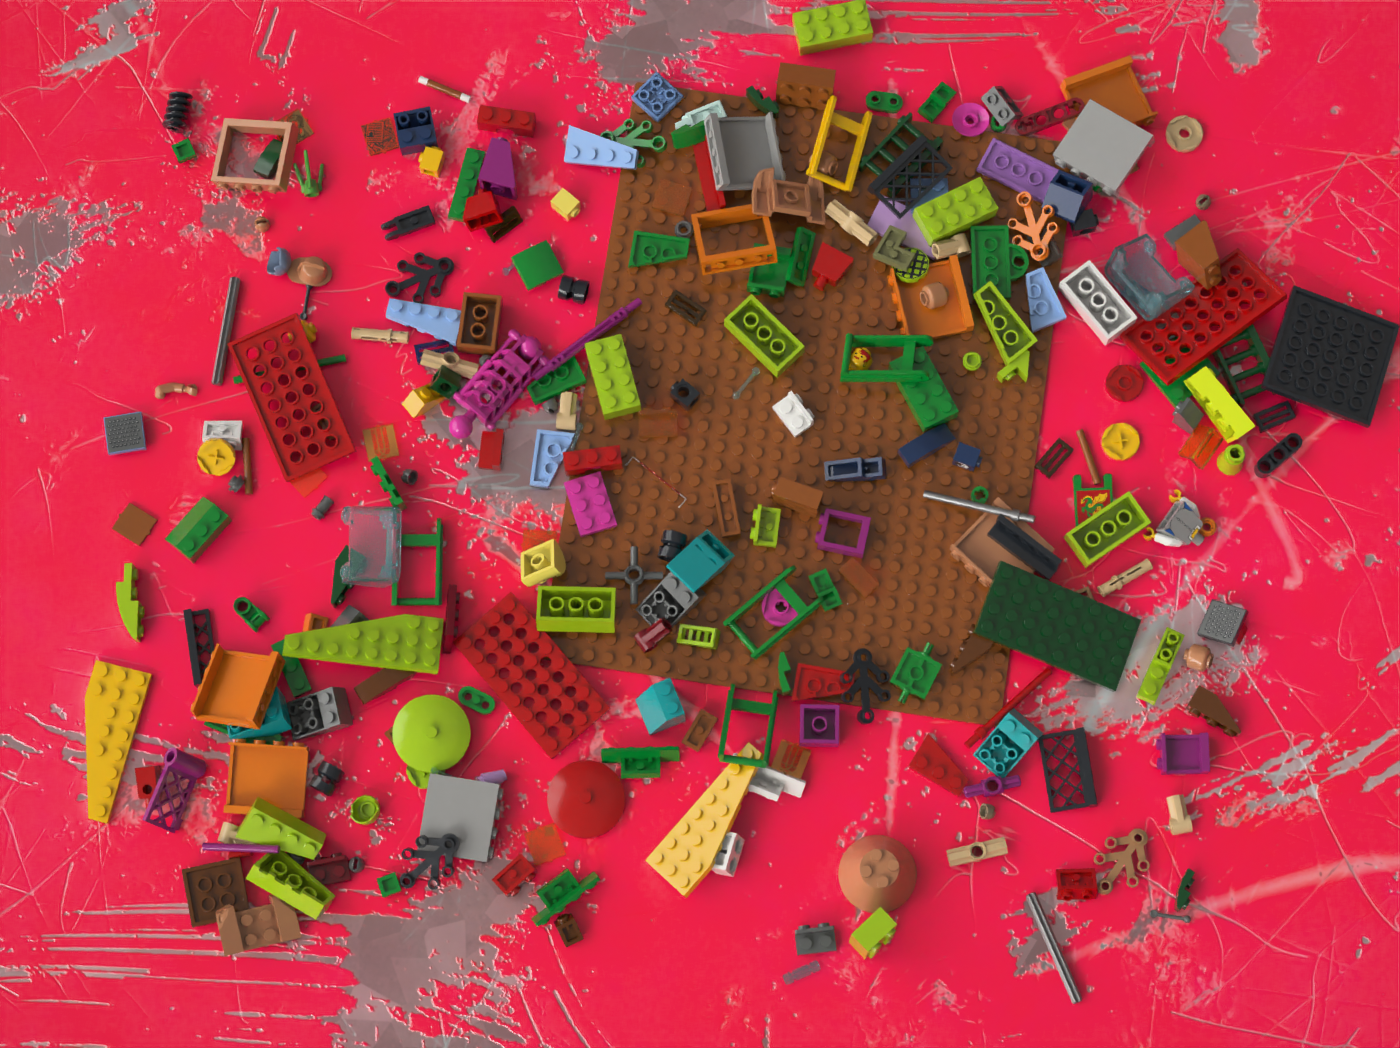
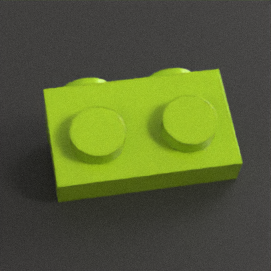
(766, 526)

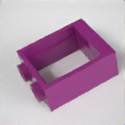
(841, 549)

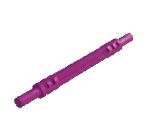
(592, 335)

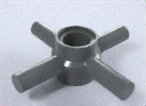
(634, 582)

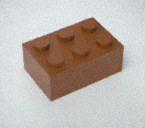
(804, 85)
(479, 323)

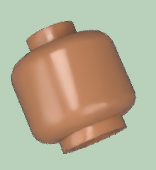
(827, 164)
(934, 295)
(1198, 657)

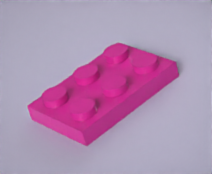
(590, 504)

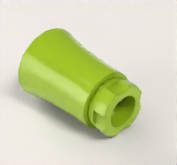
(1228, 464)

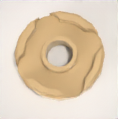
(1184, 123)

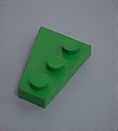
(387, 484)

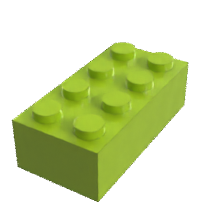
(832, 27)
(955, 211)
(764, 335)
(612, 377)
(1107, 529)
(576, 609)
(872, 933)

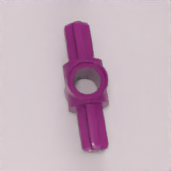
(982, 789)

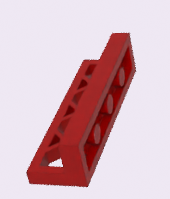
(713, 199)

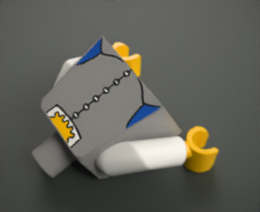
(1179, 525)

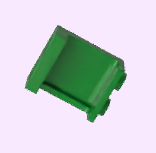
(770, 278)

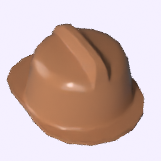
(310, 271)

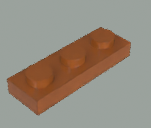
(726, 508)

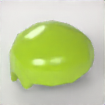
(365, 810)

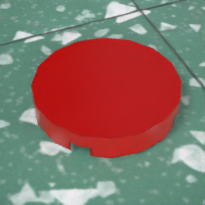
(1124, 383)

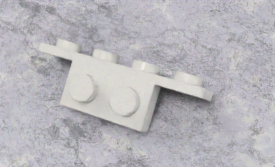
(772, 782)

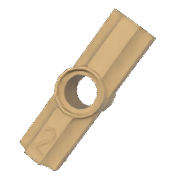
(851, 222)
(451, 361)
(989, 849)

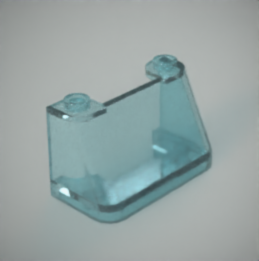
(1144, 279)
(372, 545)

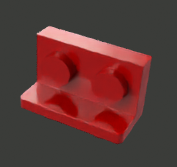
(1076, 884)

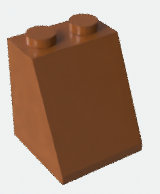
(1199, 256)

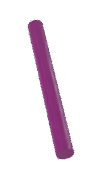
(240, 847)

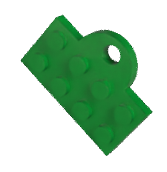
(994, 259)

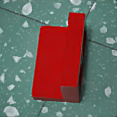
(491, 449)

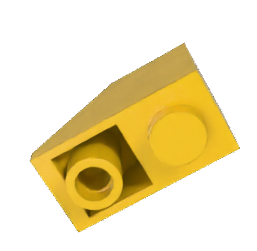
(422, 400)

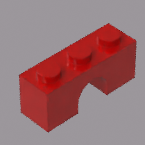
(518, 121)
(603, 458)

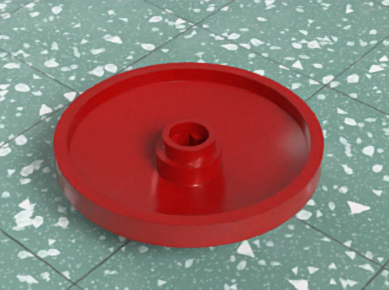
(586, 799)

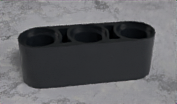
(1274, 463)

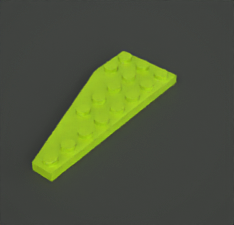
(388, 642)

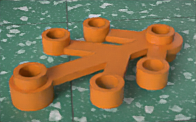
(1034, 229)

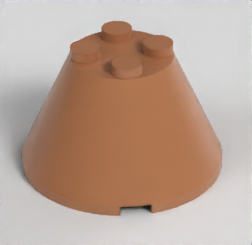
(877, 873)

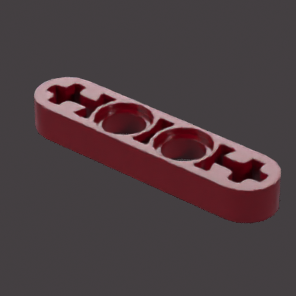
(1049, 114)

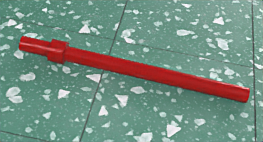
(981, 732)

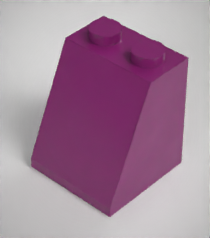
(498, 169)

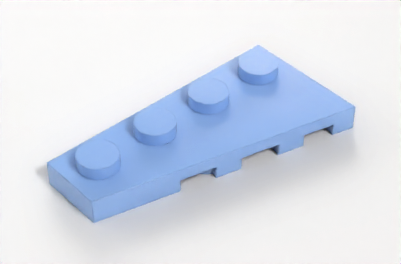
(595, 150)
(434, 320)

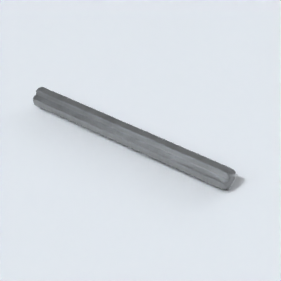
(225, 332)
(1054, 948)

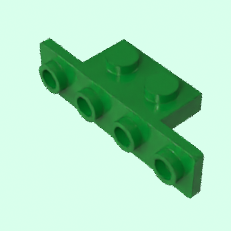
(640, 761)
(560, 892)

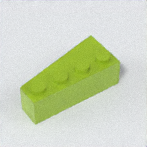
(1004, 324)
(272, 826)

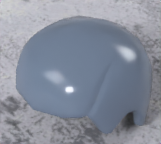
(279, 262)

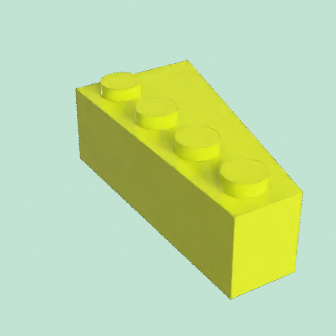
(1218, 404)

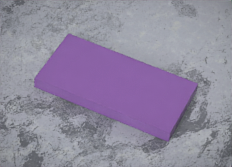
(1016, 170)

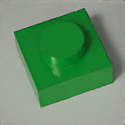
(184, 151)
(389, 885)

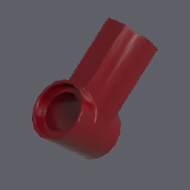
(649, 637)

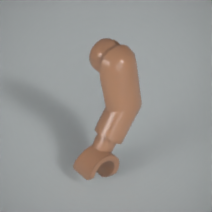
(160, 390)

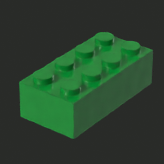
(928, 399)

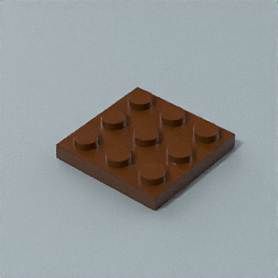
(213, 887)

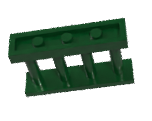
(903, 123)
(1255, 350)

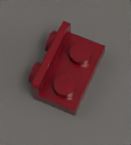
(330, 870)

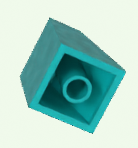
(660, 707)

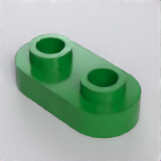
(883, 103)
(477, 700)

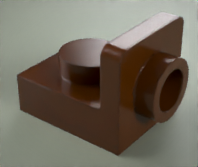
(568, 929)

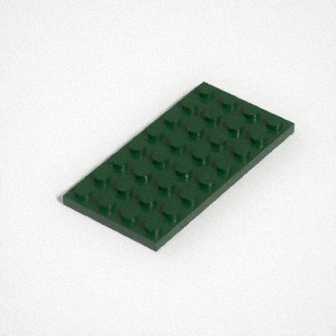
(1057, 626)

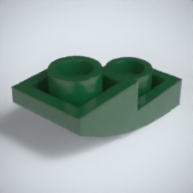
(765, 105)
(269, 159)
(1182, 895)

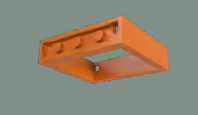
(734, 259)

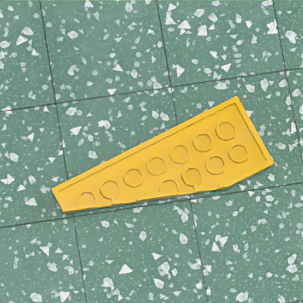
(111, 720)
(693, 843)

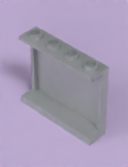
(1102, 147)
(741, 149)
(464, 809)

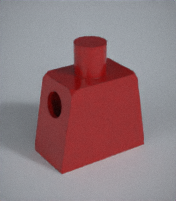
(482, 211)
(830, 266)
(144, 777)

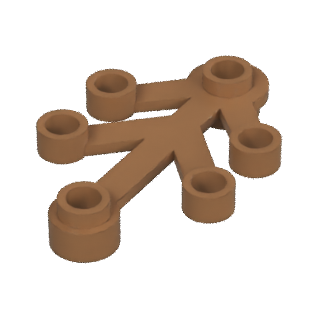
(1123, 858)

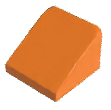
(314, 622)

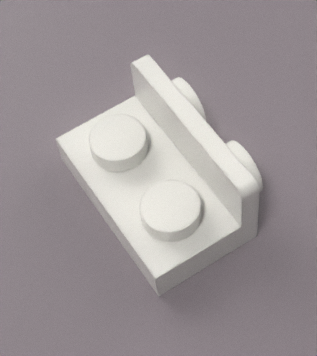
(794, 414)
(226, 430)

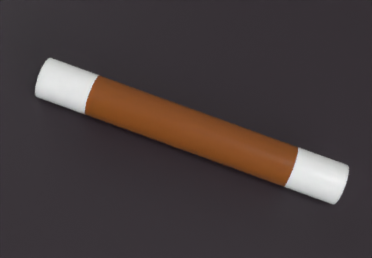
(445, 89)

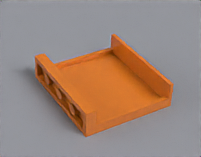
(1113, 88)
(939, 322)
(237, 688)
(267, 772)

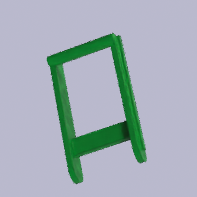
(906, 373)
(423, 540)
(790, 596)
(752, 707)

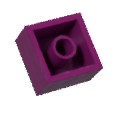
(819, 725)

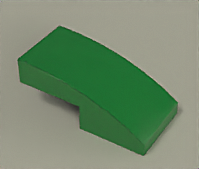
(937, 102)
(688, 136)
(824, 588)
(783, 669)

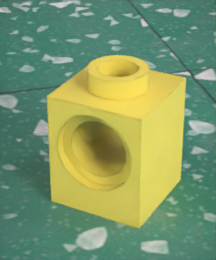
(566, 204)

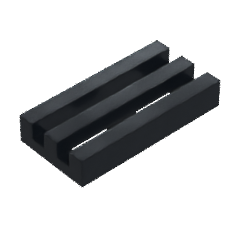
(1259, 423)

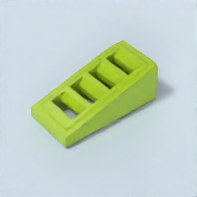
(705, 644)

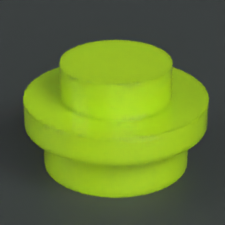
(972, 361)

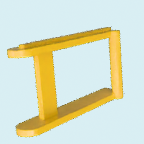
(849, 125)

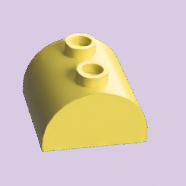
(542, 563)

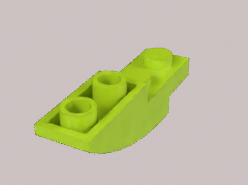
(130, 610)
(1160, 666)

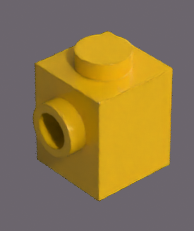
(431, 161)

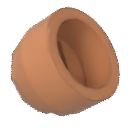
(262, 227)

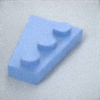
(1042, 301)
(548, 456)

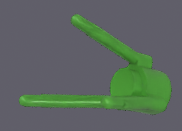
(310, 188)

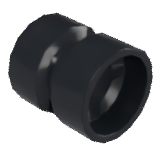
(573, 289)
(672, 545)
(329, 772)

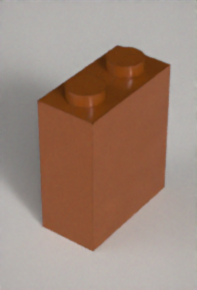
(797, 497)

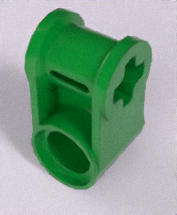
(252, 616)

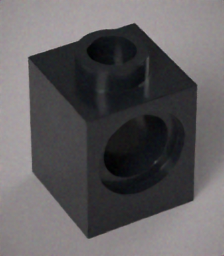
(1085, 223)
(685, 402)

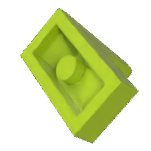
(1018, 365)

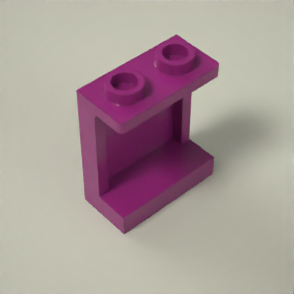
(1183, 754)

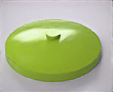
(431, 733)

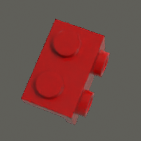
(515, 875)

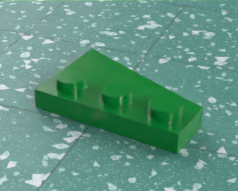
(656, 248)
(556, 382)

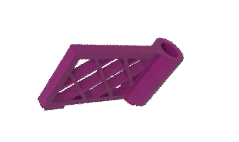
(188, 768)

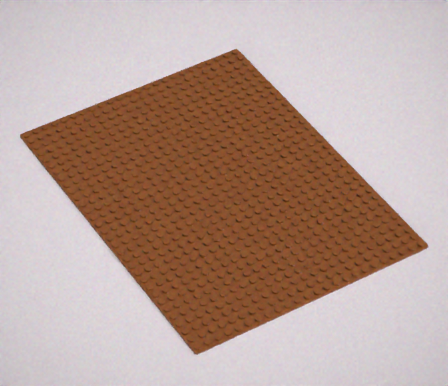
(907, 550)

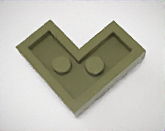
(889, 249)

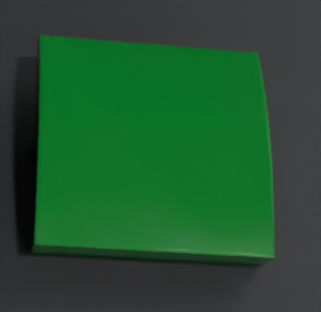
(537, 265)

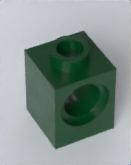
(445, 382)

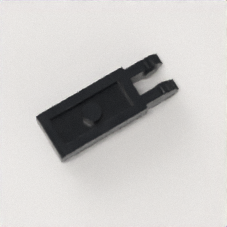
(409, 223)

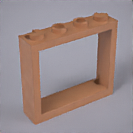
(281, 180)

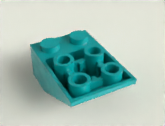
(700, 561)
(274, 722)
(1008, 743)

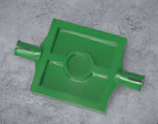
(915, 673)

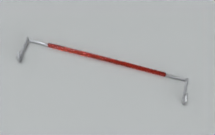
(660, 478)

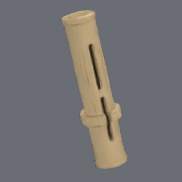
(380, 335)
(1118, 581)

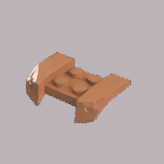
(788, 197)
(257, 926)

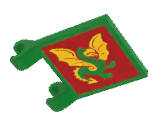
(1090, 500)

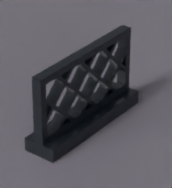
(898, 165)
(1084, 767)

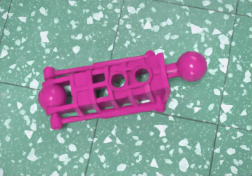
(513, 365)

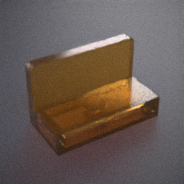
(1201, 445)

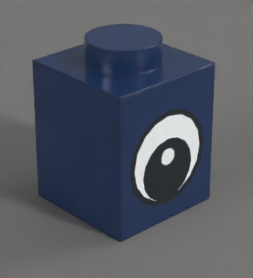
(967, 457)

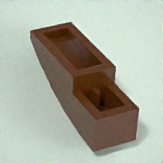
(381, 683)

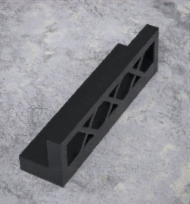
(1024, 548)
(193, 644)

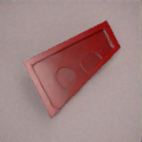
(818, 682)
(937, 767)

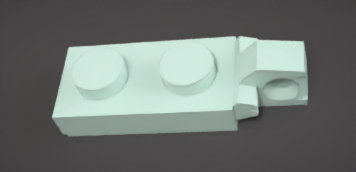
(699, 114)

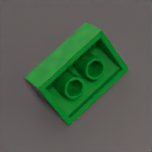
(198, 529)

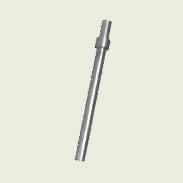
(1015, 515)

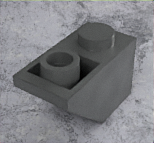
(1187, 415)

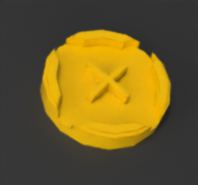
(1120, 441)
(216, 456)

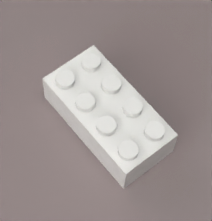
(1097, 302)

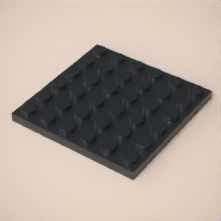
(1330, 356)

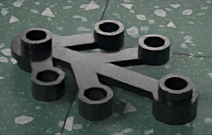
(422, 276)
(864, 682)
(431, 858)

